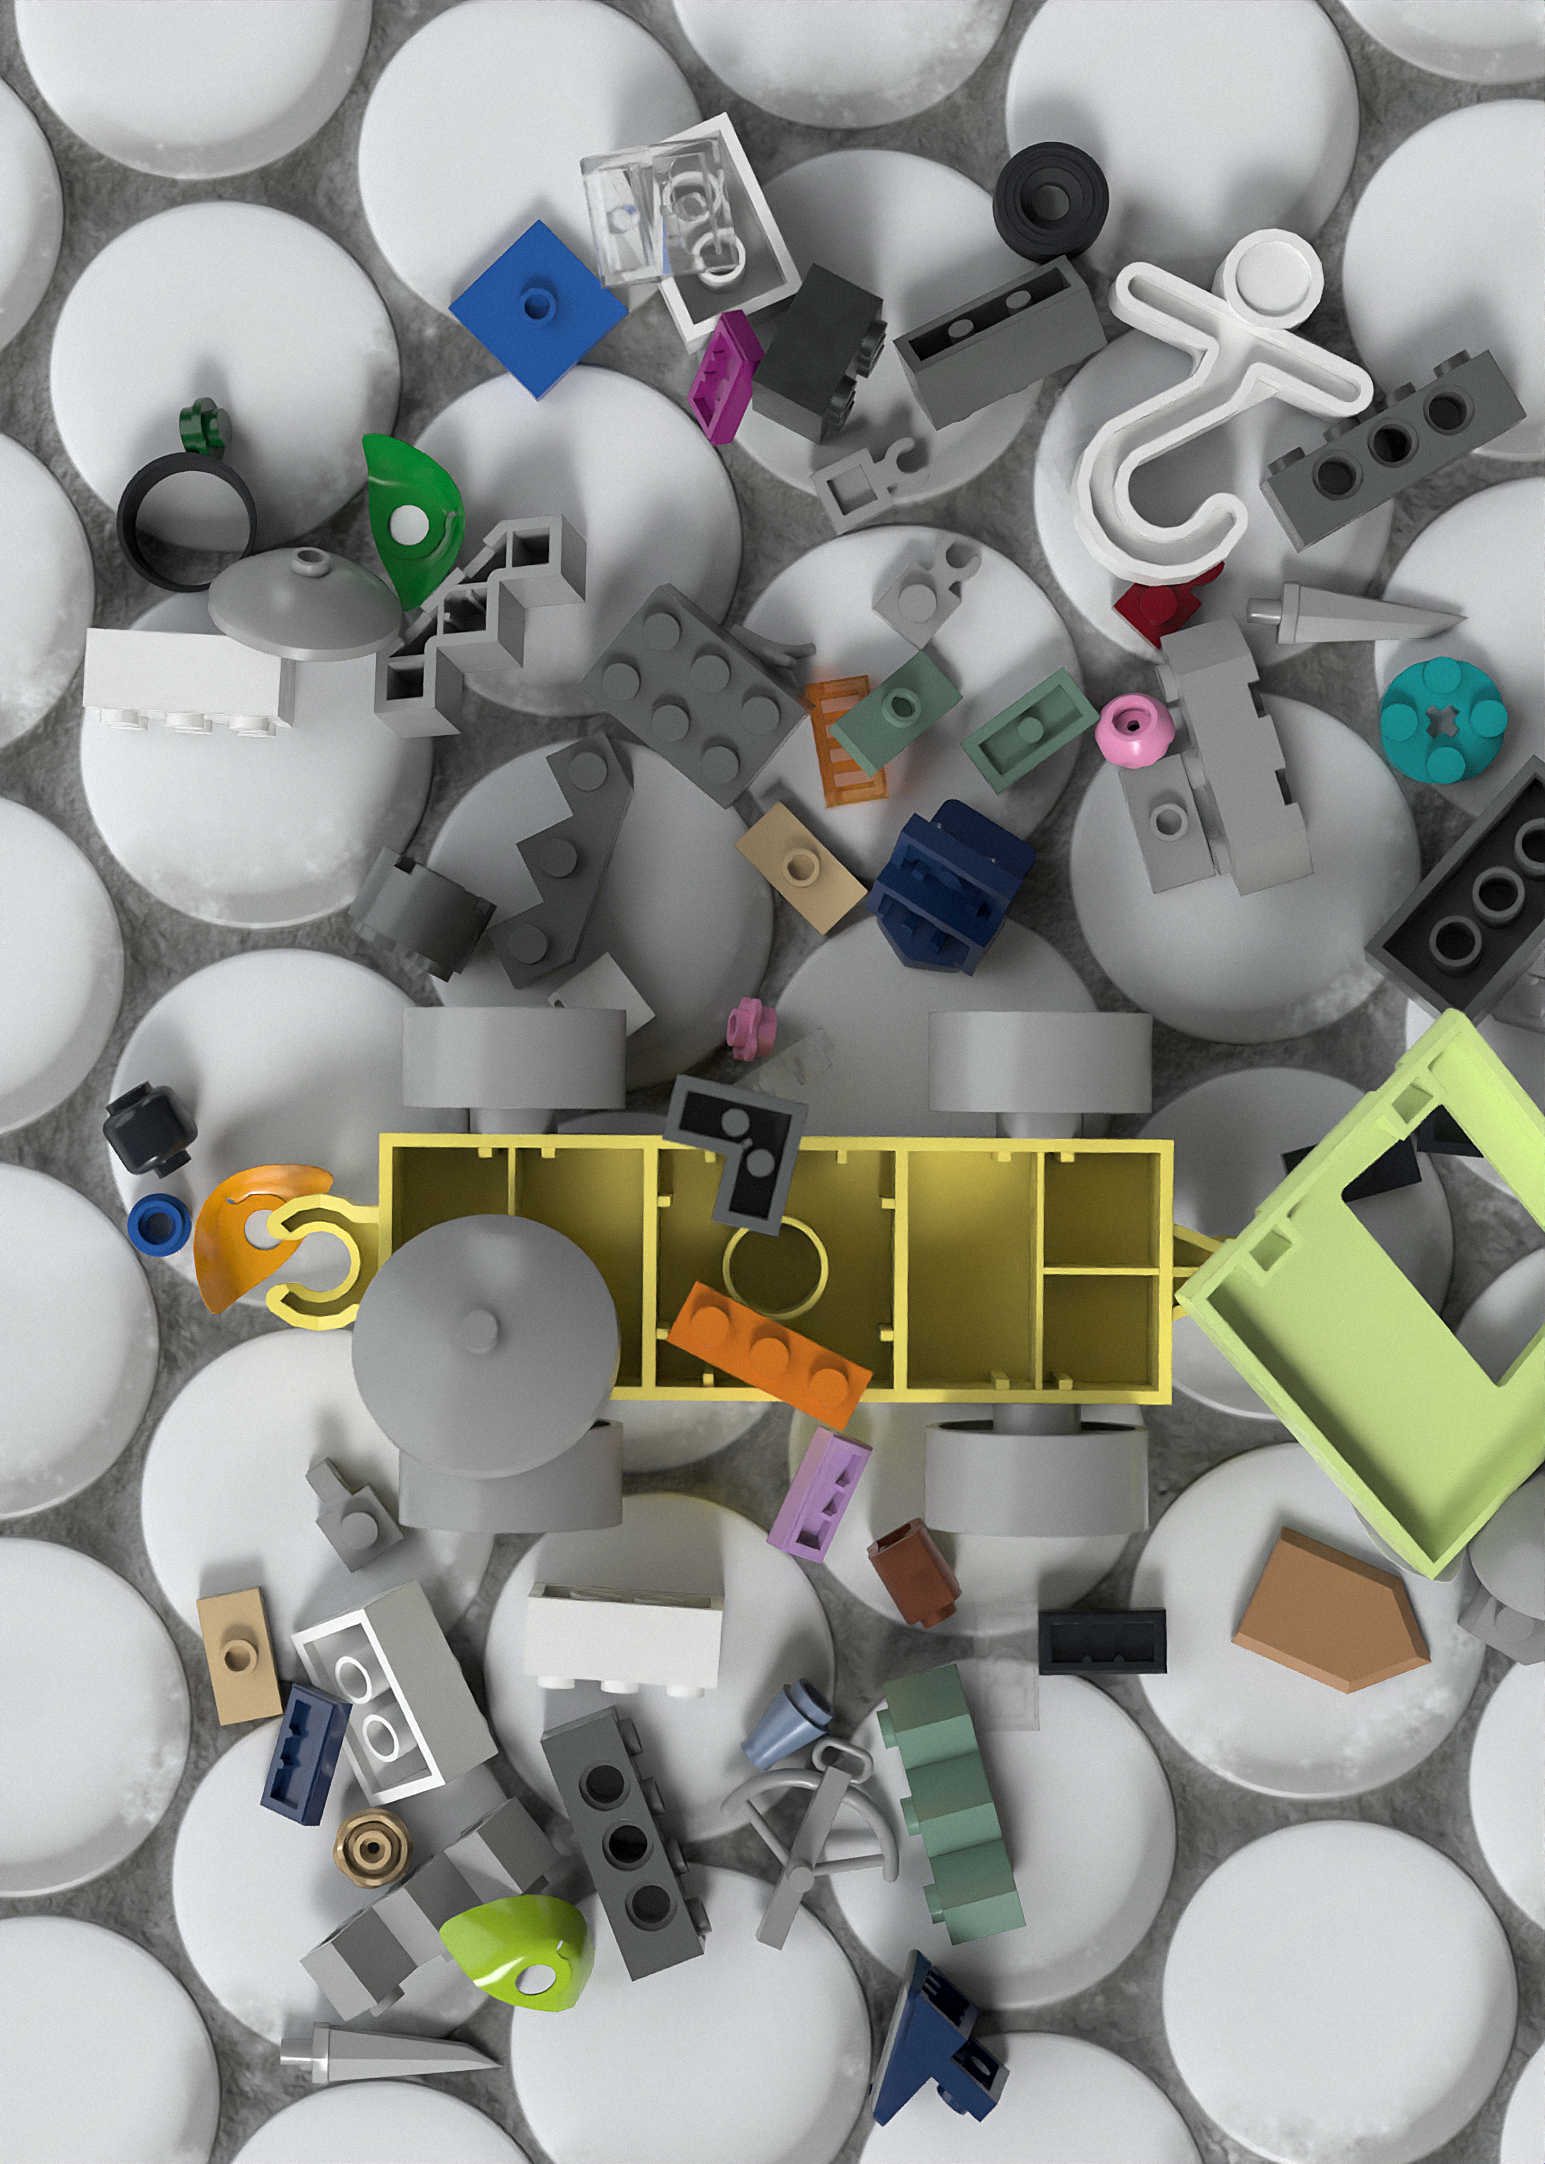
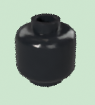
(150, 1130)

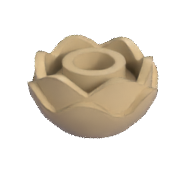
(368, 1868)

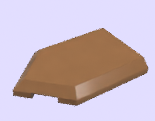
(1330, 1616)

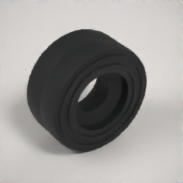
(1057, 166)

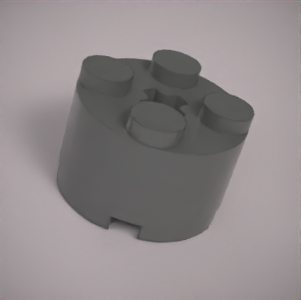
(420, 912)

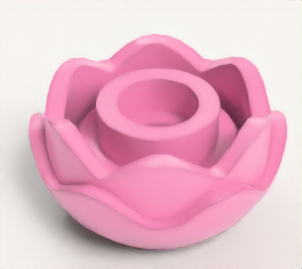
(1136, 747)

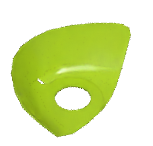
(519, 1932)

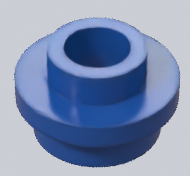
(139, 1225)

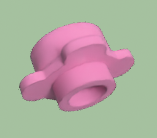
(751, 1029)

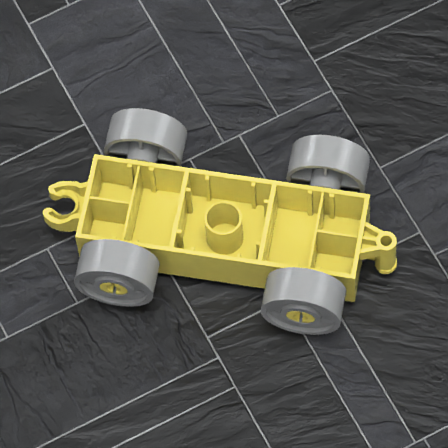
(942, 1263)

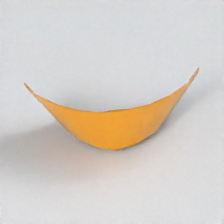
(222, 1255)

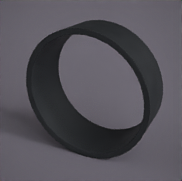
(145, 480)

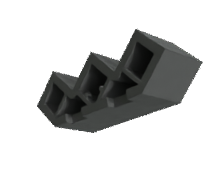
(566, 863)

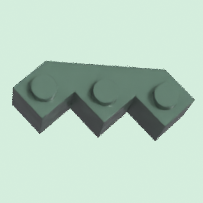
(951, 1805)

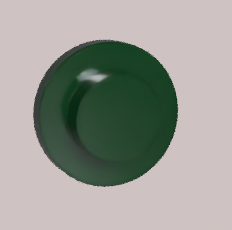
(205, 428)

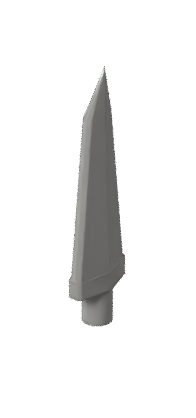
(1328, 615)
(363, 2053)

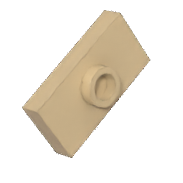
(800, 868)
(240, 1656)

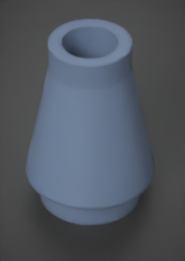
(789, 1723)

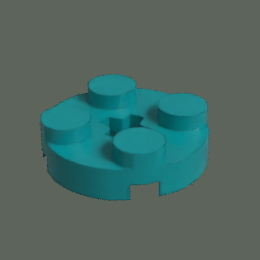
(1478, 721)

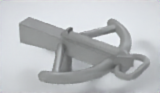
(800, 1863)

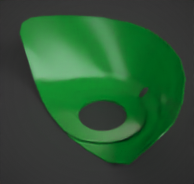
(404, 477)

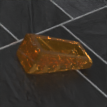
(847, 795)

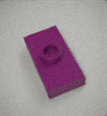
(724, 377)

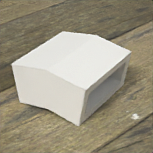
(605, 987)

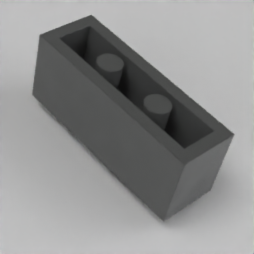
(1000, 342)

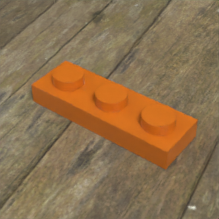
(769, 1356)

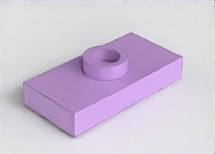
(819, 1494)

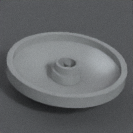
(486, 1346)

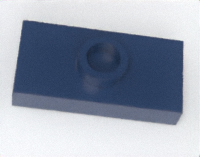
(306, 1754)

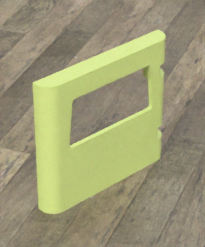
(1353, 1347)

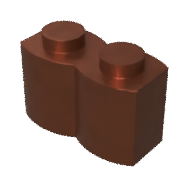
(915, 1574)

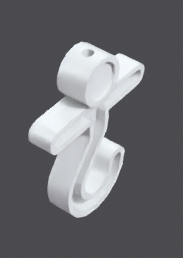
(1240, 358)

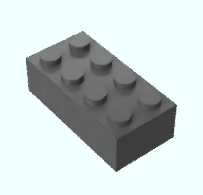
(1478, 911)

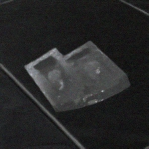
(659, 212)

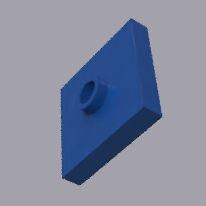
(538, 310)

